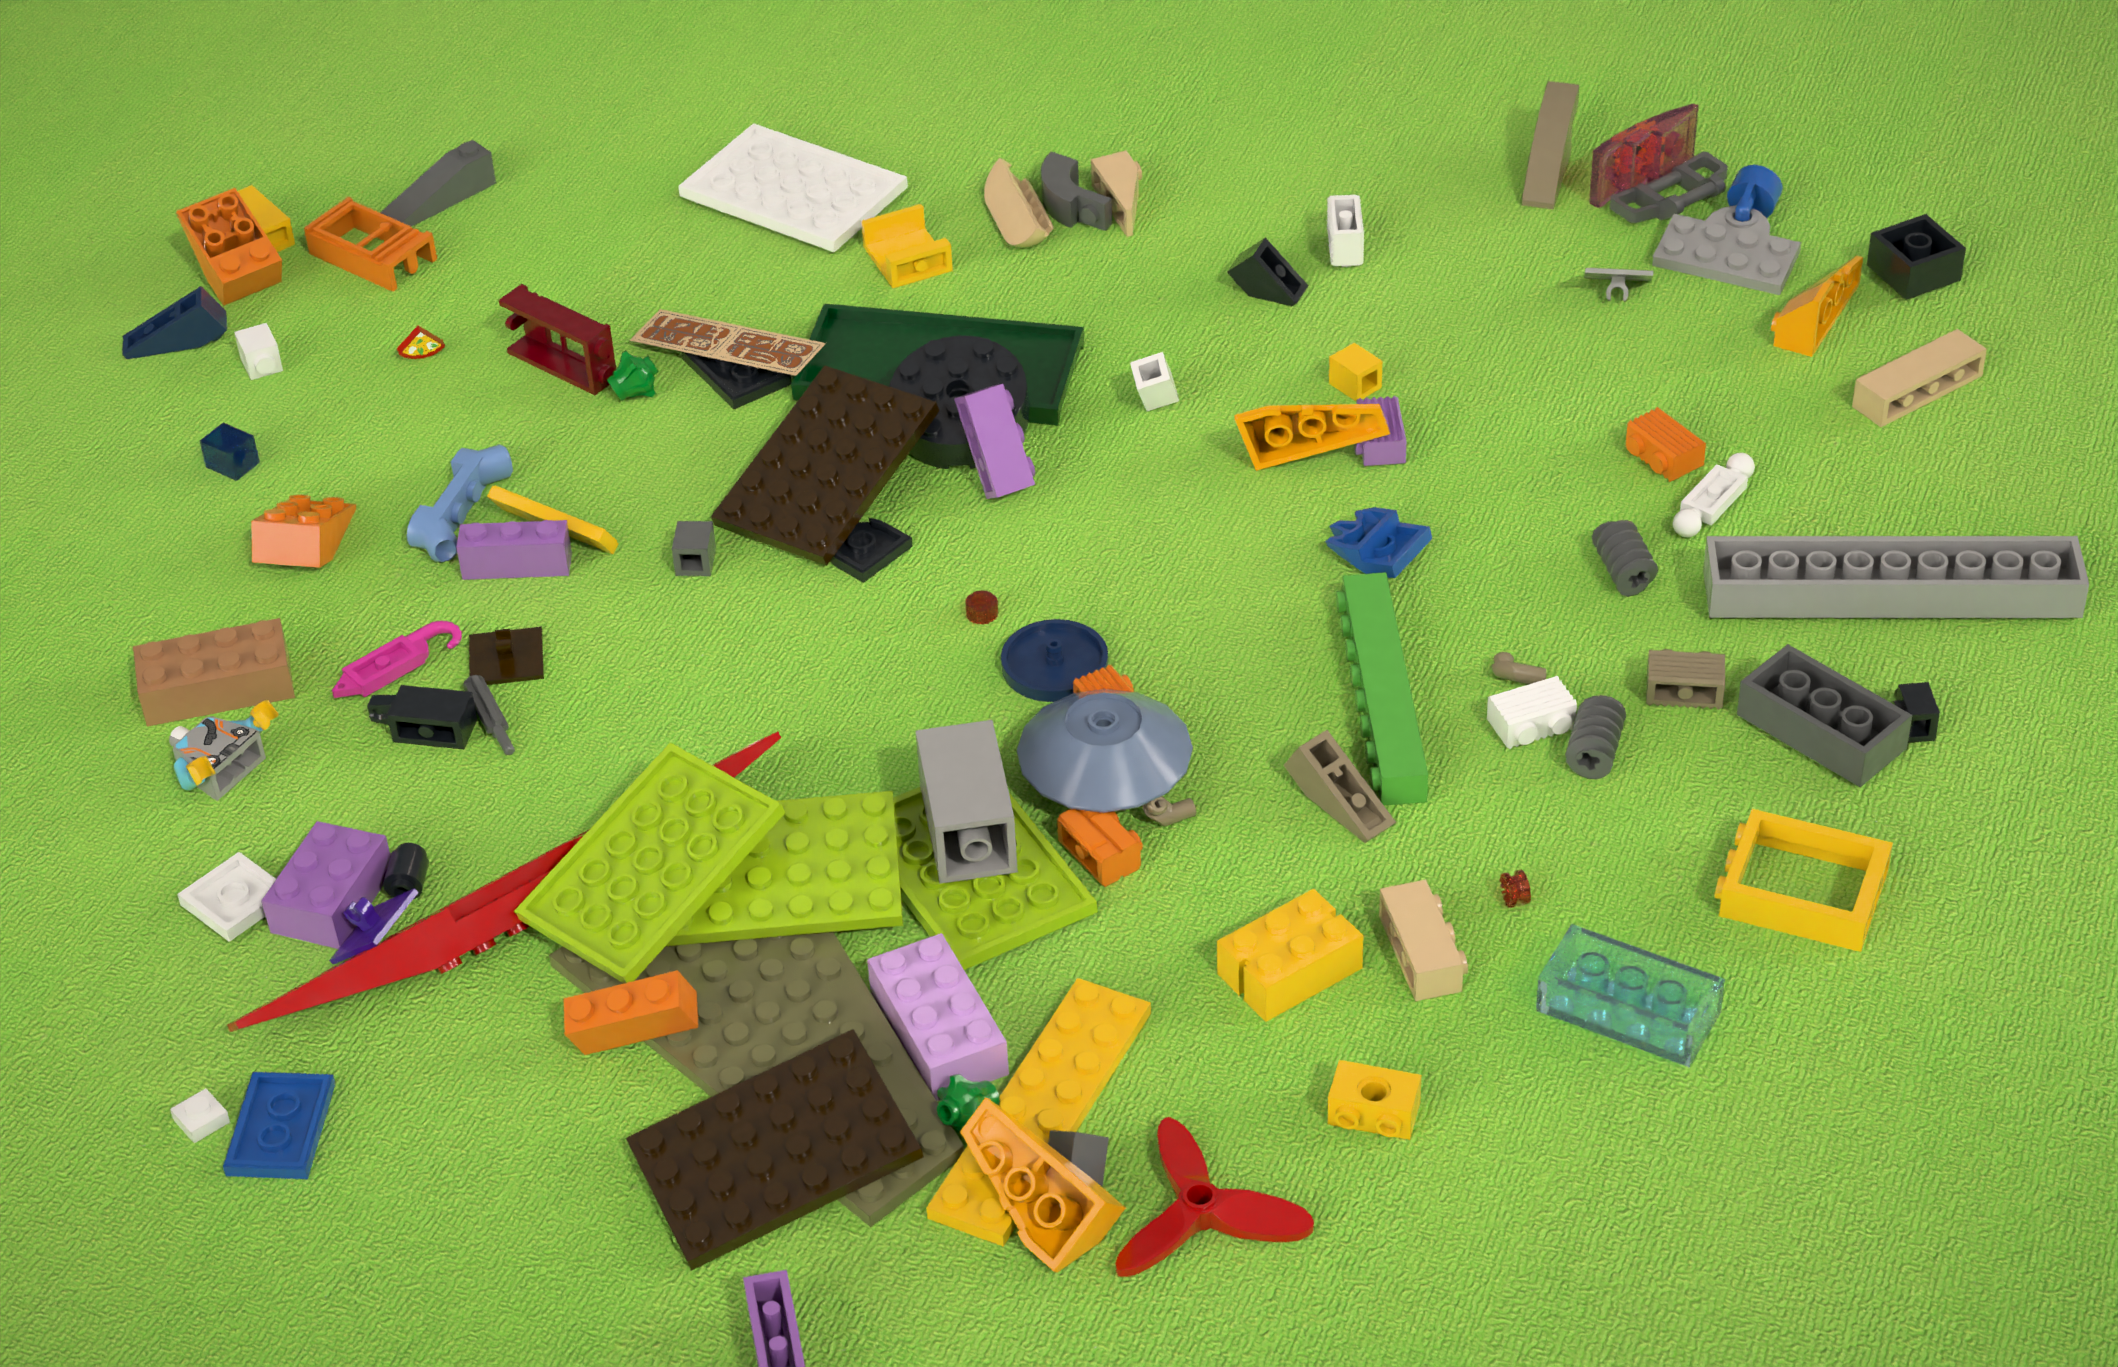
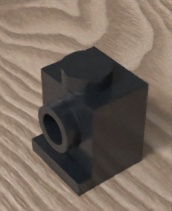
(1921, 704)

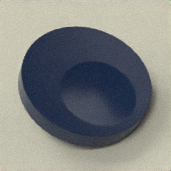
(1049, 655)

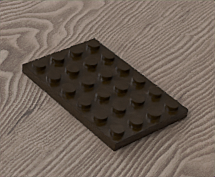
(825, 464)
(773, 1148)

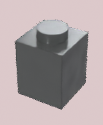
(693, 548)

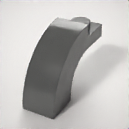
(1068, 201)

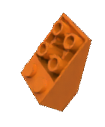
(230, 246)
(300, 531)

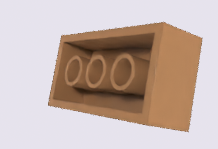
(213, 672)

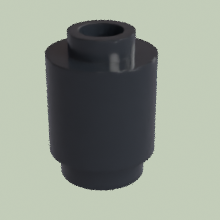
(406, 870)

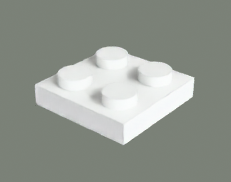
(229, 896)

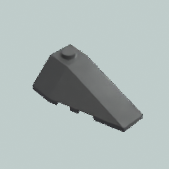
(444, 184)

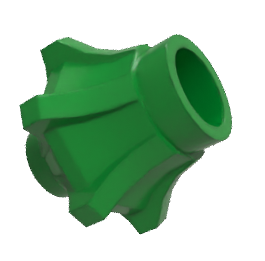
(633, 377)
(962, 1099)

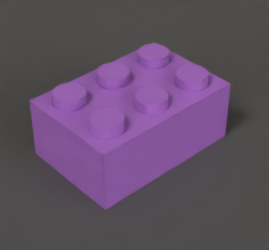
(321, 882)

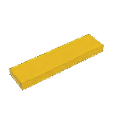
(536, 511)

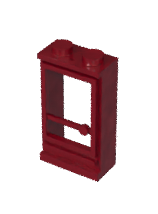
(536, 347)

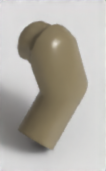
(1506, 668)
(1167, 813)

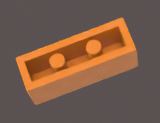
(630, 1012)

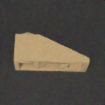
(1119, 179)

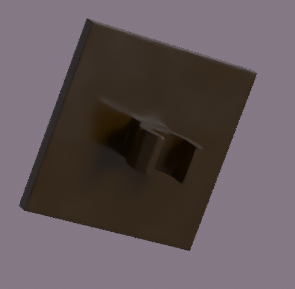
(507, 655)

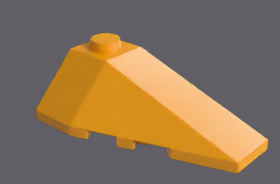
(1814, 311)
(1299, 431)
(1047, 1196)

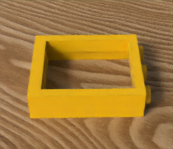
(1794, 914)

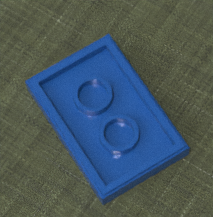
(279, 1125)

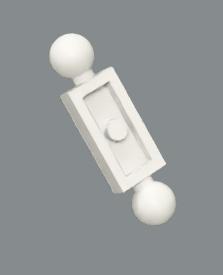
(1713, 495)

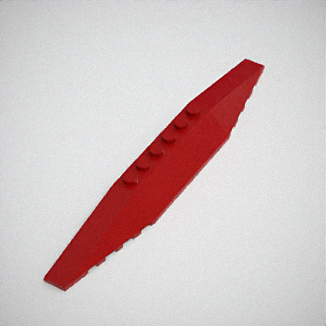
(448, 932)

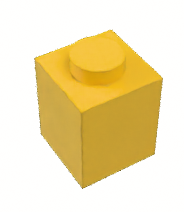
(1355, 372)

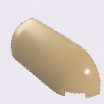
(1015, 207)

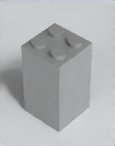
(966, 801)

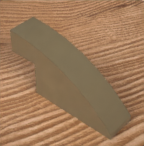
(1551, 145)

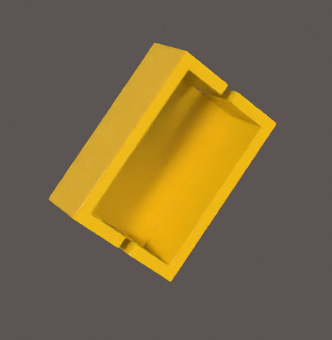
(1289, 954)

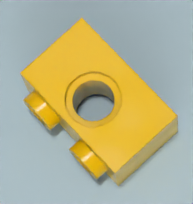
(1374, 1099)

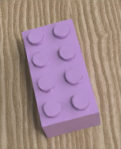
(937, 1013)

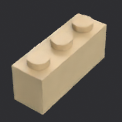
(1422, 940)

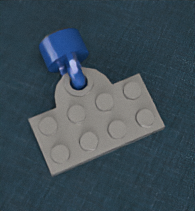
(1734, 240)

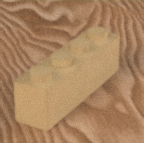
(1919, 377)

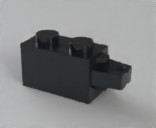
(426, 716)

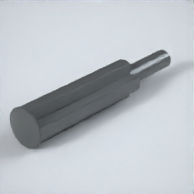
(489, 712)

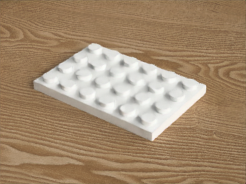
(793, 187)

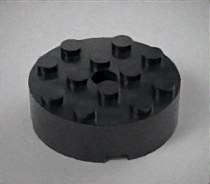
(950, 370)

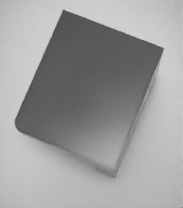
(1083, 1150)

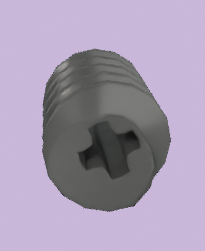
(1625, 556)
(1595, 736)

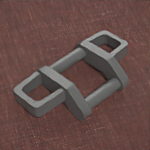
(1684, 175)

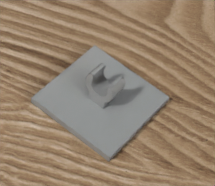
(1618, 278)

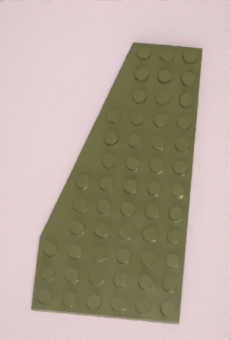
(773, 1002)

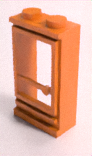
(376, 266)

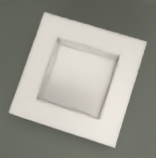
(200, 1115)

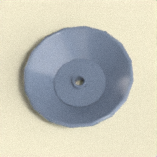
(1104, 750)

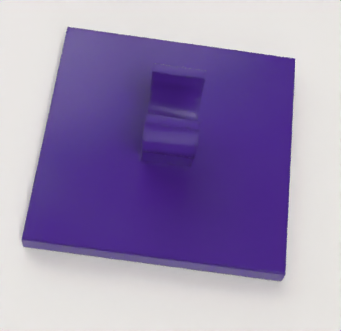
(371, 923)

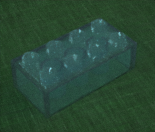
(1630, 995)

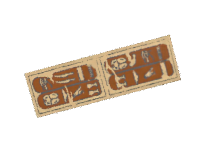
(728, 342)

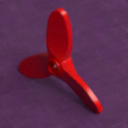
(1204, 1206)

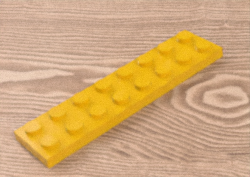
(1046, 1093)

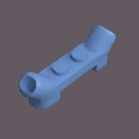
(472, 470)

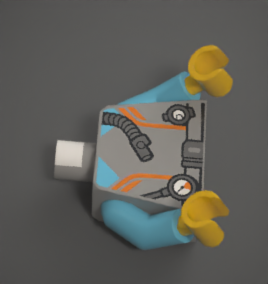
(220, 751)

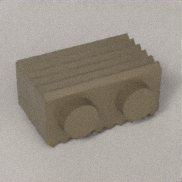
(1685, 679)

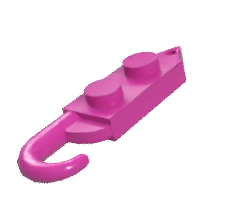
(392, 660)

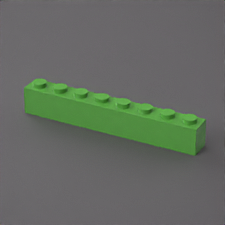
(1383, 690)

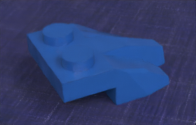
(1378, 541)

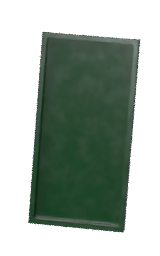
(877, 341)

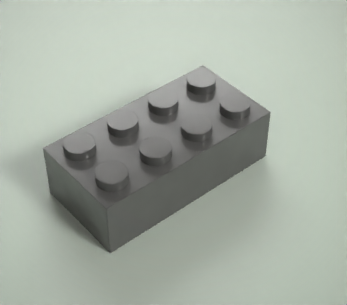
(1824, 715)

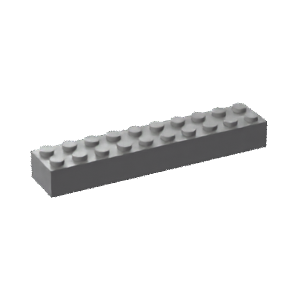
(1895, 577)

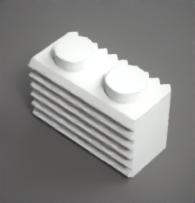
(1345, 230)
(1532, 712)

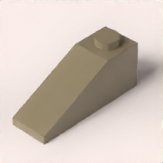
(1338, 787)

